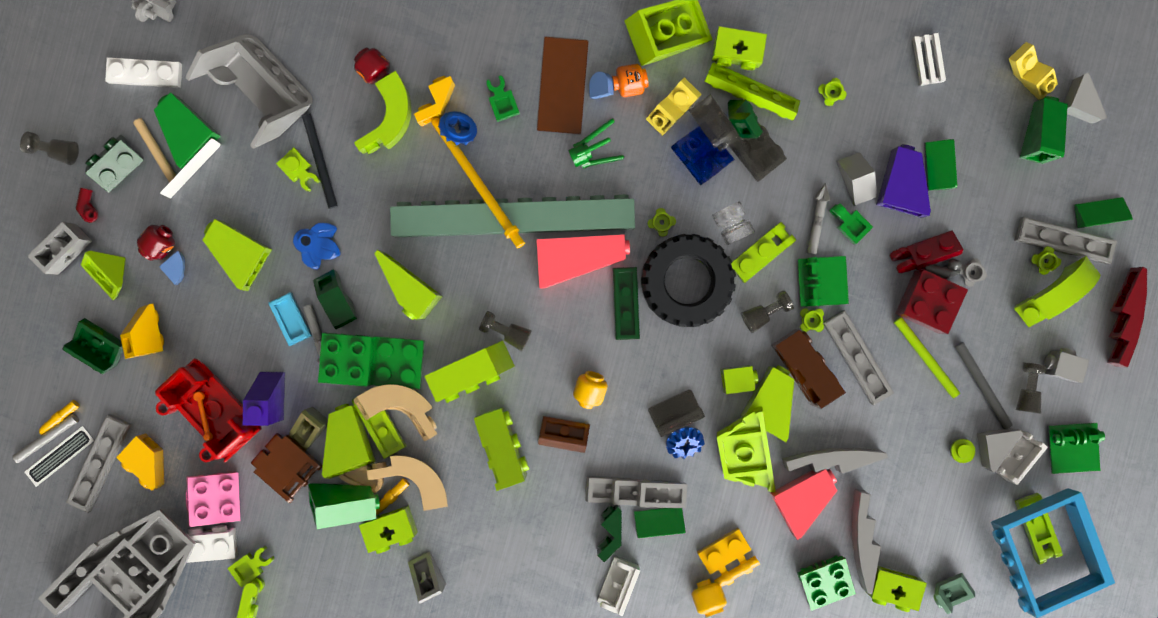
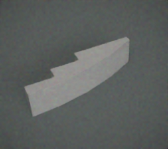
(842, 458)
(636, 492)
(865, 550)

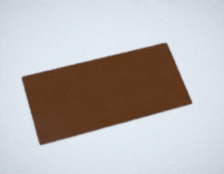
(562, 85)

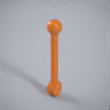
(199, 396)

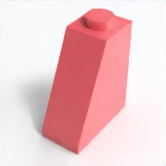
(805, 499)

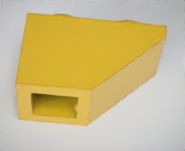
(142, 333)
(144, 460)

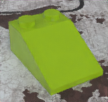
(667, 30)
(410, 291)

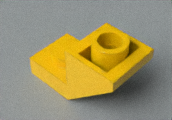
(441, 91)

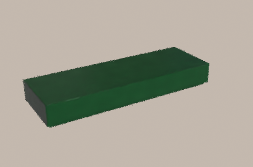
(626, 303)

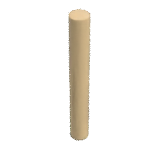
(154, 149)

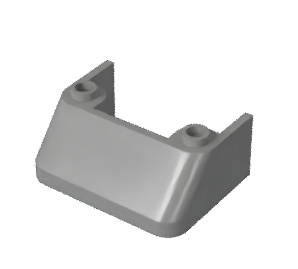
(259, 77)

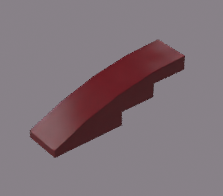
(1131, 308)

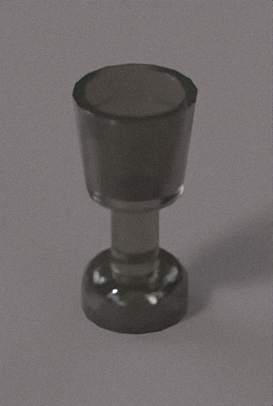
(56, 149)
(759, 316)
(514, 334)
(1030, 398)

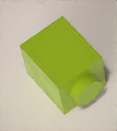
(738, 379)

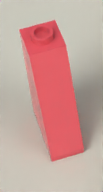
(574, 256)

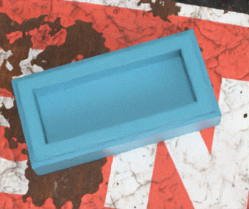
(290, 319)

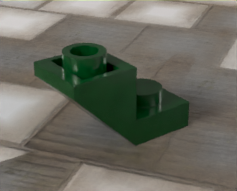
(744, 119)
(333, 300)
(613, 524)

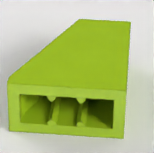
(236, 252)
(775, 397)
(345, 443)

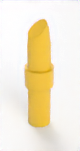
(59, 416)
(392, 495)

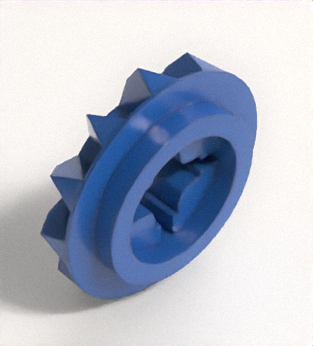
(466, 126)
(679, 437)

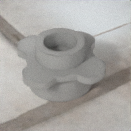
(979, 272)

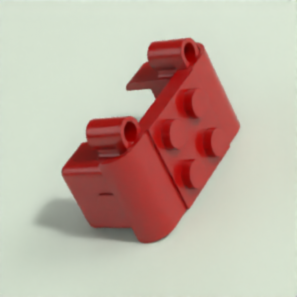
(221, 408)

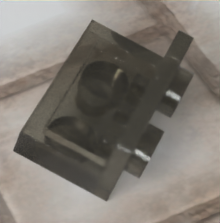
(759, 154)

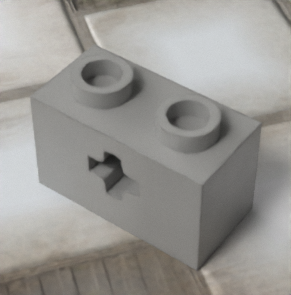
(59, 248)

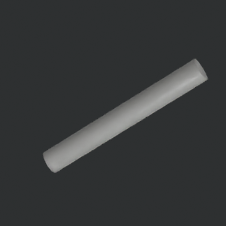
(45, 438)

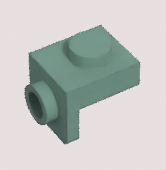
(953, 592)

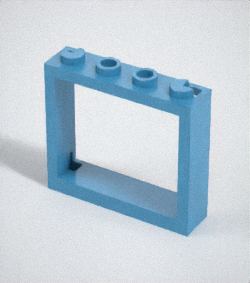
(1088, 540)

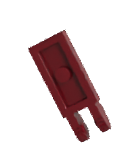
(927, 252)

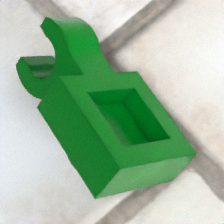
(853, 225)

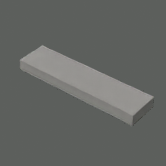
(1066, 240)
(858, 357)
(98, 463)

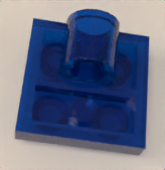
(701, 156)

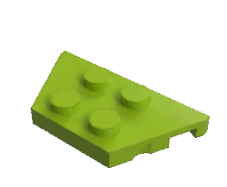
(746, 451)

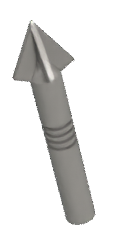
(822, 198)
(314, 328)

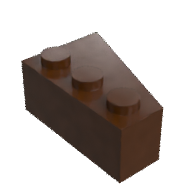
(808, 369)

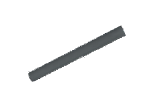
(983, 385)

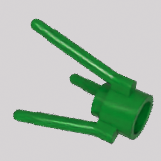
(581, 152)

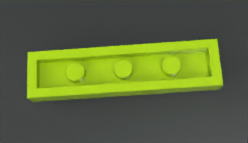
(752, 91)

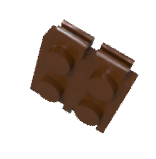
(285, 466)

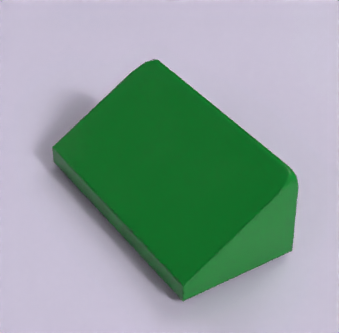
(941, 165)
(1102, 212)
(659, 522)

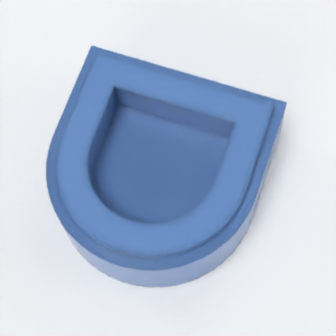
(601, 85)

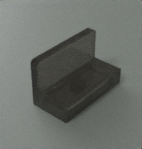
(675, 413)

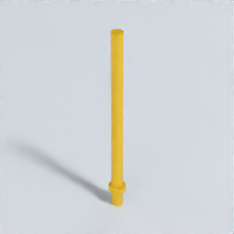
(510, 230)

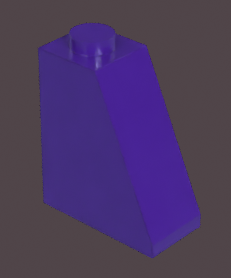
(905, 183)
(265, 400)

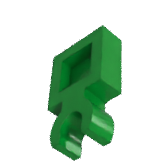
(503, 102)

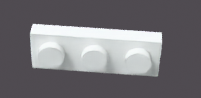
(143, 72)

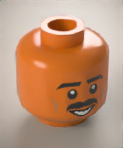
(630, 80)

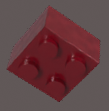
(931, 301)

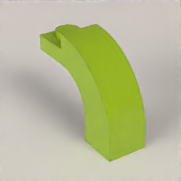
(396, 117)
(1063, 293)

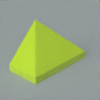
(105, 270)

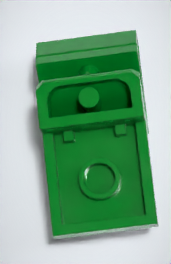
(370, 360)

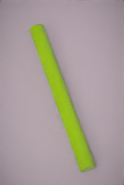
(926, 357)

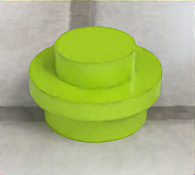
(962, 450)

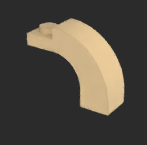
(401, 399)
(428, 482)

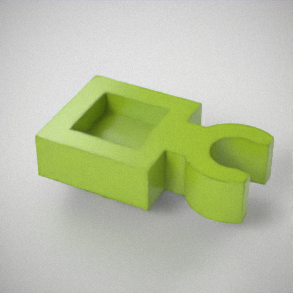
(297, 167)
(249, 567)

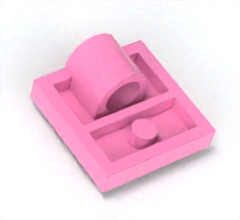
(212, 499)

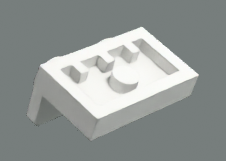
(213, 544)

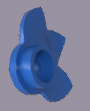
(320, 244)

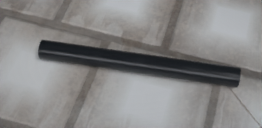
(319, 161)

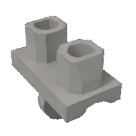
(153, 8)

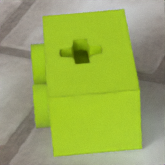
(751, 44)
(399, 520)
(908, 595)

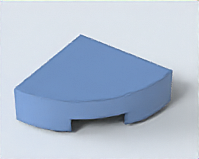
(174, 267)

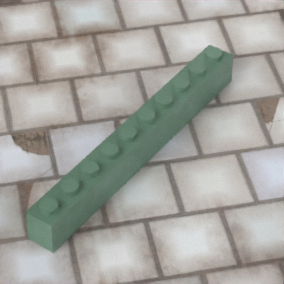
(528, 216)

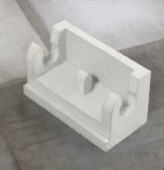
(1021, 458)
(618, 585)

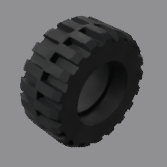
(720, 287)

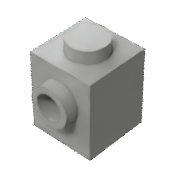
(1066, 365)

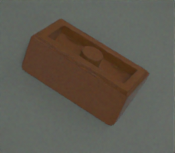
(564, 434)

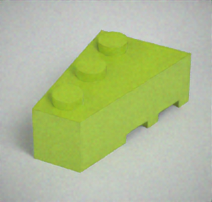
(469, 372)
(501, 448)

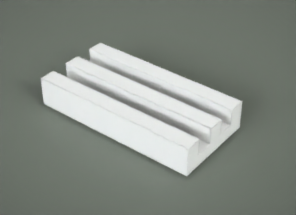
(929, 59)

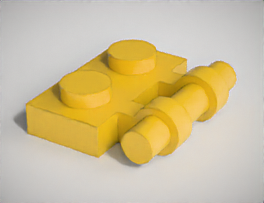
(724, 551)

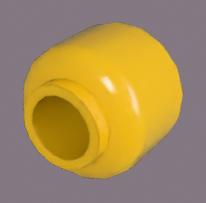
(590, 389)
(709, 598)

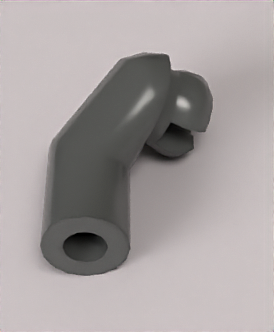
(947, 271)

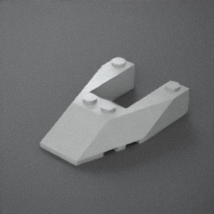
(130, 567)

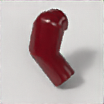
(84, 206)

